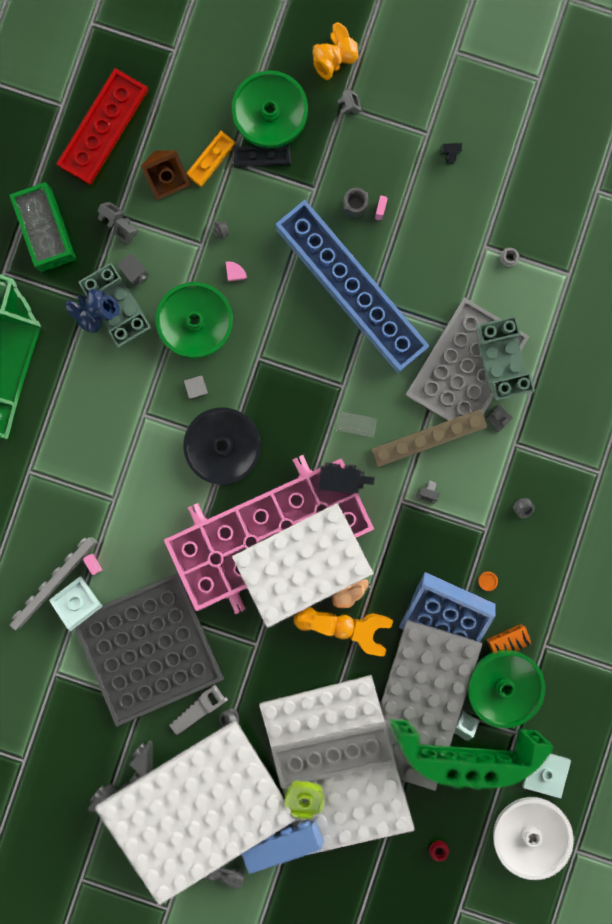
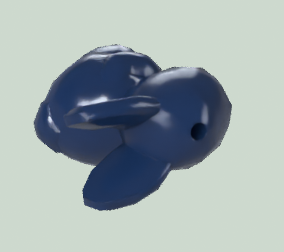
(93, 309)

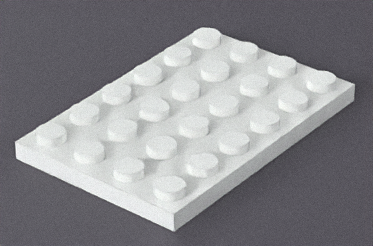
(302, 565)

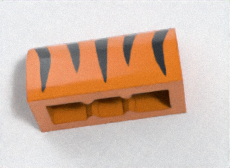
(511, 639)

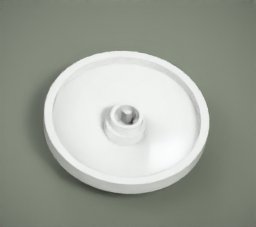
(533, 838)

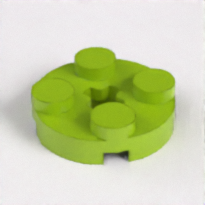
(307, 790)

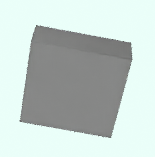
(195, 387)

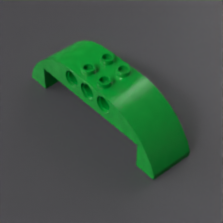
(472, 766)

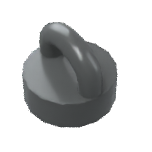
(523, 508)
(228, 717)

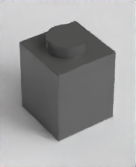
(133, 270)

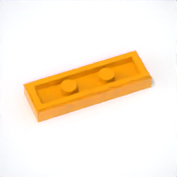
(211, 159)

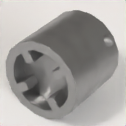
(355, 203)

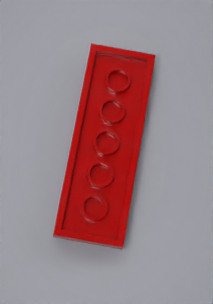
(102, 126)

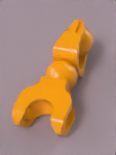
(345, 627)

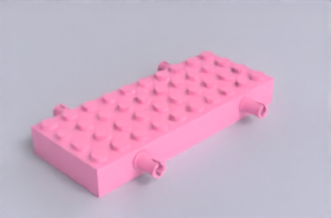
(207, 548)

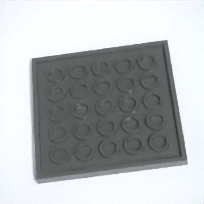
(148, 649)

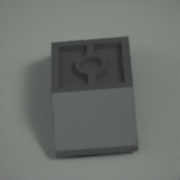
(141, 762)

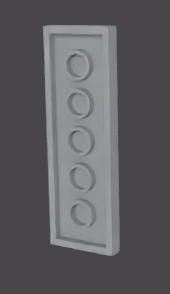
(334, 754)

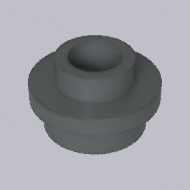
(221, 230)

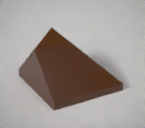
(165, 173)

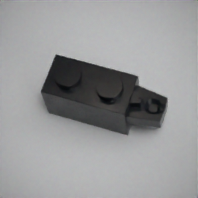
(343, 479)

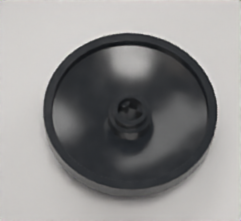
(222, 446)

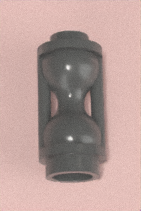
(231, 877)

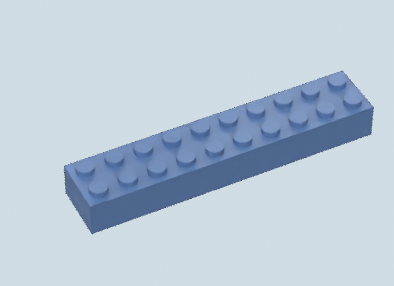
(351, 286)

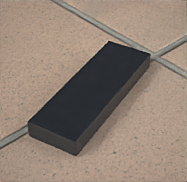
(258, 156)

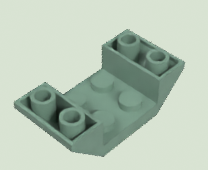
(130, 320)
(503, 358)

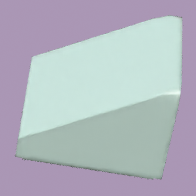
(466, 726)

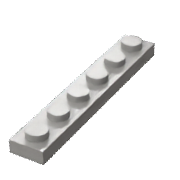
(48, 588)

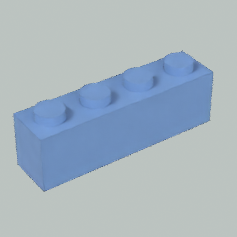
(284, 846)

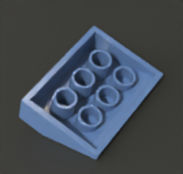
(449, 609)

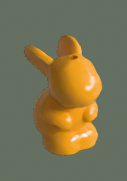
(329, 57)

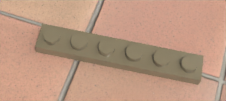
(429, 437)

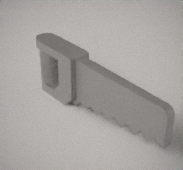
(198, 709)

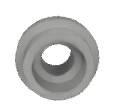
(513, 253)

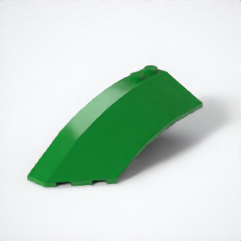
(17, 341)

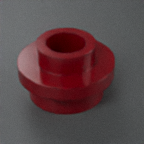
(439, 856)

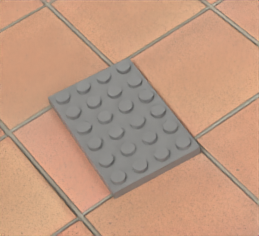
(453, 374)

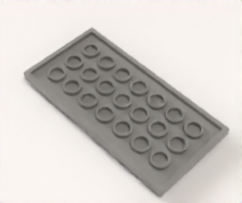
(428, 688)

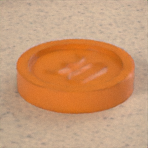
(488, 581)

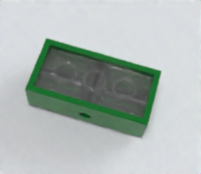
(42, 227)

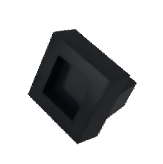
(450, 151)

